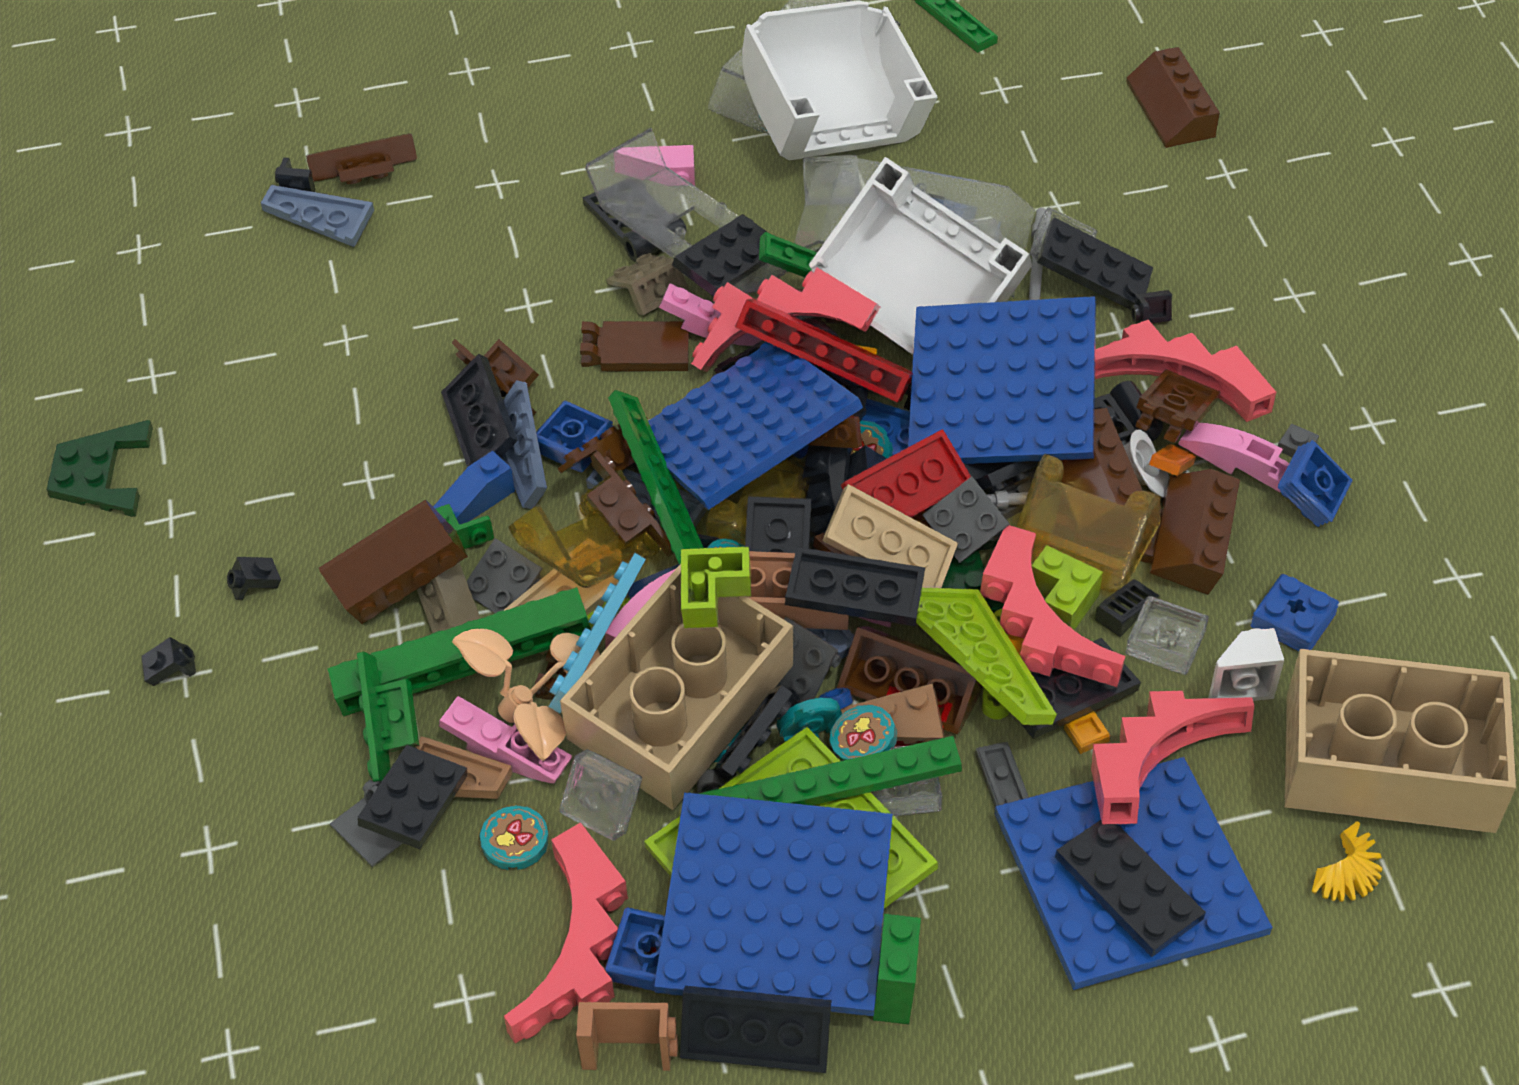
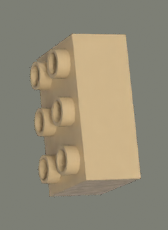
(677, 695)
(1399, 741)

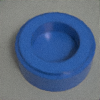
(841, 695)

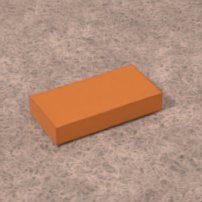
(1173, 459)

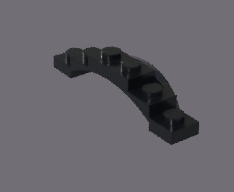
(825, 472)

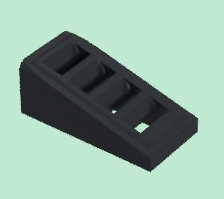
(1121, 623)

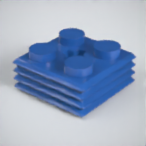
(568, 429)
(1314, 483)
(1295, 612)
(636, 935)

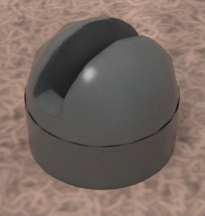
(709, 781)

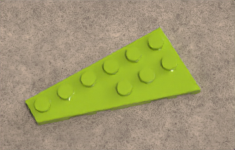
(976, 640)

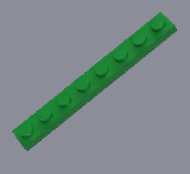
(655, 473)
(853, 775)

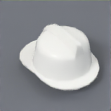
(1139, 453)

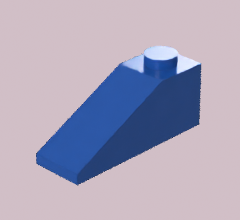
(479, 488)

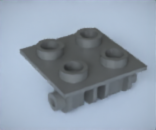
(967, 518)
(502, 576)
(810, 662)
(368, 844)

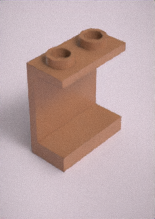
(625, 1024)

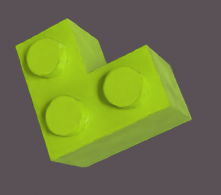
(710, 575)
(1066, 584)

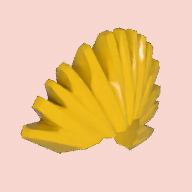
(1352, 873)

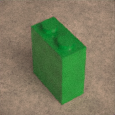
(897, 969)

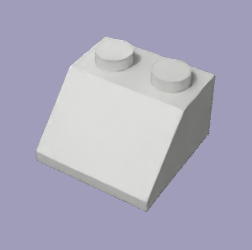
(1249, 667)

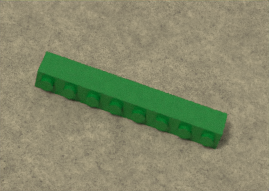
(437, 660)

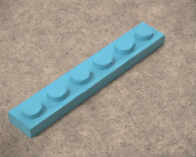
(601, 620)

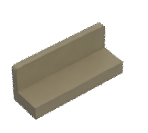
(448, 600)

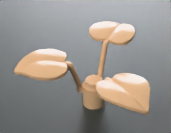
(488, 655)

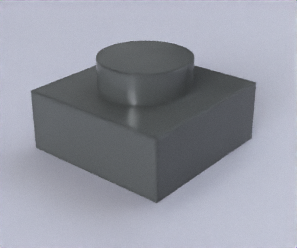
(1295, 437)

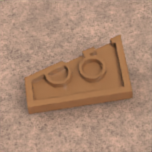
(913, 713)
(485, 776)

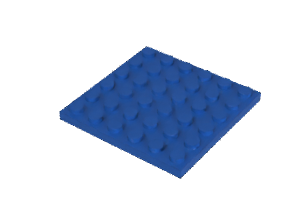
(1006, 378)
(748, 421)
(1175, 831)
(776, 901)

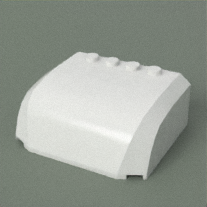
(834, 79)
(915, 253)

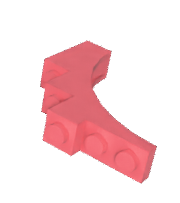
(820, 298)
(1228, 371)
(1025, 614)
(1144, 741)
(577, 972)

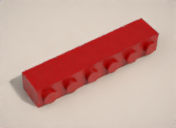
(824, 349)

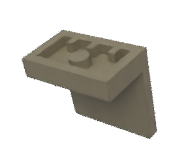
(648, 280)

